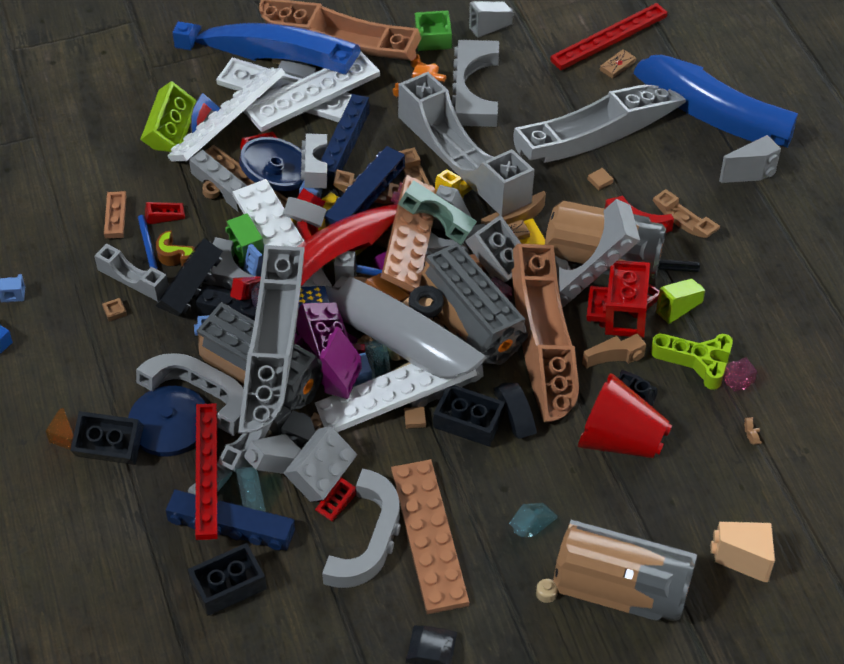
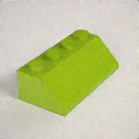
(168, 118)

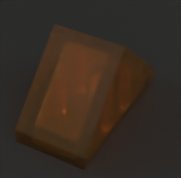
(59, 430)

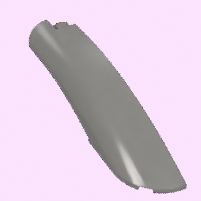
(596, 124)
(403, 329)
(272, 337)

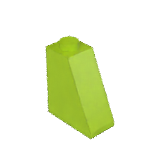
(678, 299)

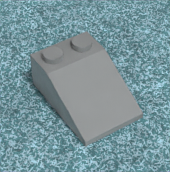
(751, 162)

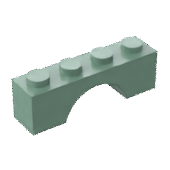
(421, 200)

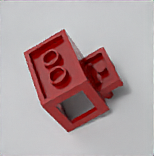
(625, 293)

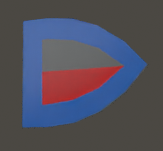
(201, 111)

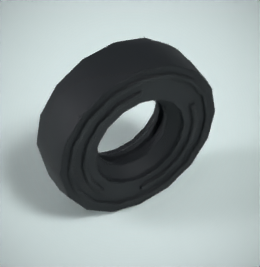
(430, 292)

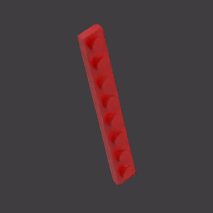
(608, 36)
(206, 472)

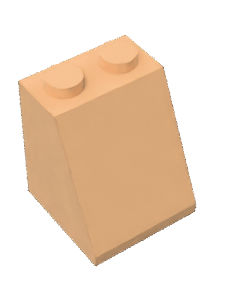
(745, 548)

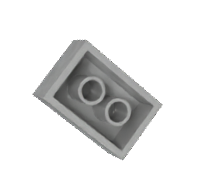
(494, 248)
(320, 464)

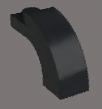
(517, 409)

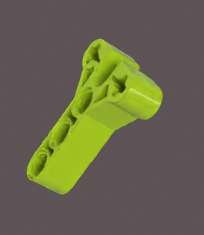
(704, 357)

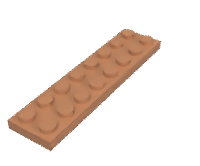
(407, 244)
(429, 537)

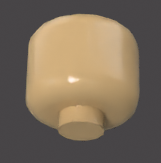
(546, 590)

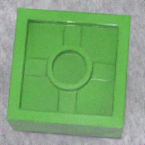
(434, 30)
(243, 233)

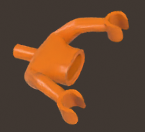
(421, 68)

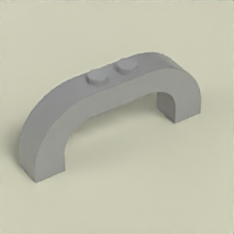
(200, 374)
(357, 571)

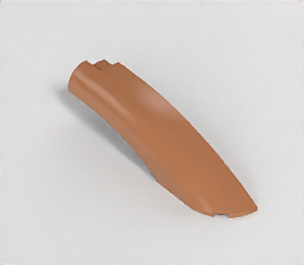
(372, 37)
(548, 347)

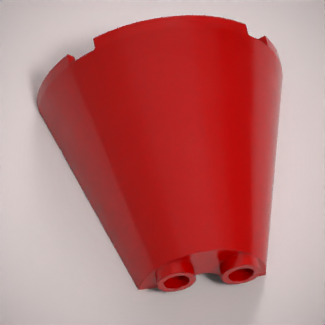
(624, 423)

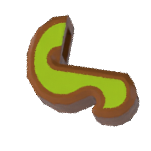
(171, 254)

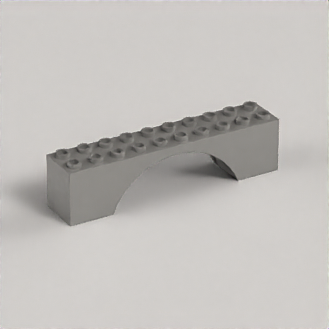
(428, 111)

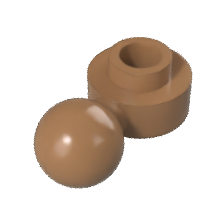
(210, 190)

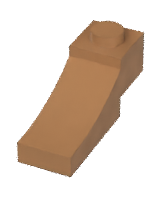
(615, 350)

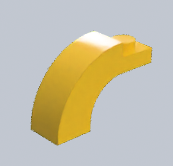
(452, 180)

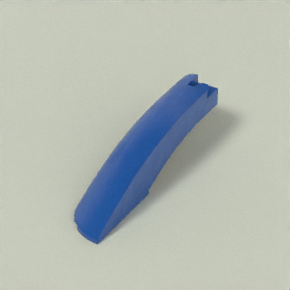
(282, 42)
(716, 102)

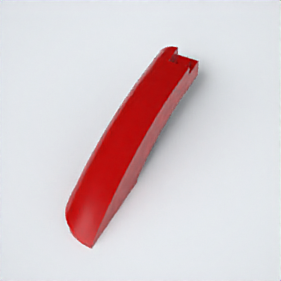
(345, 235)

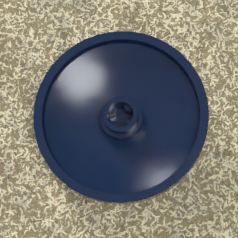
(272, 160)
(167, 420)

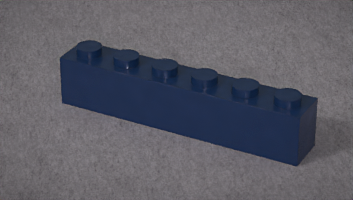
(345, 135)
(367, 186)
(235, 521)

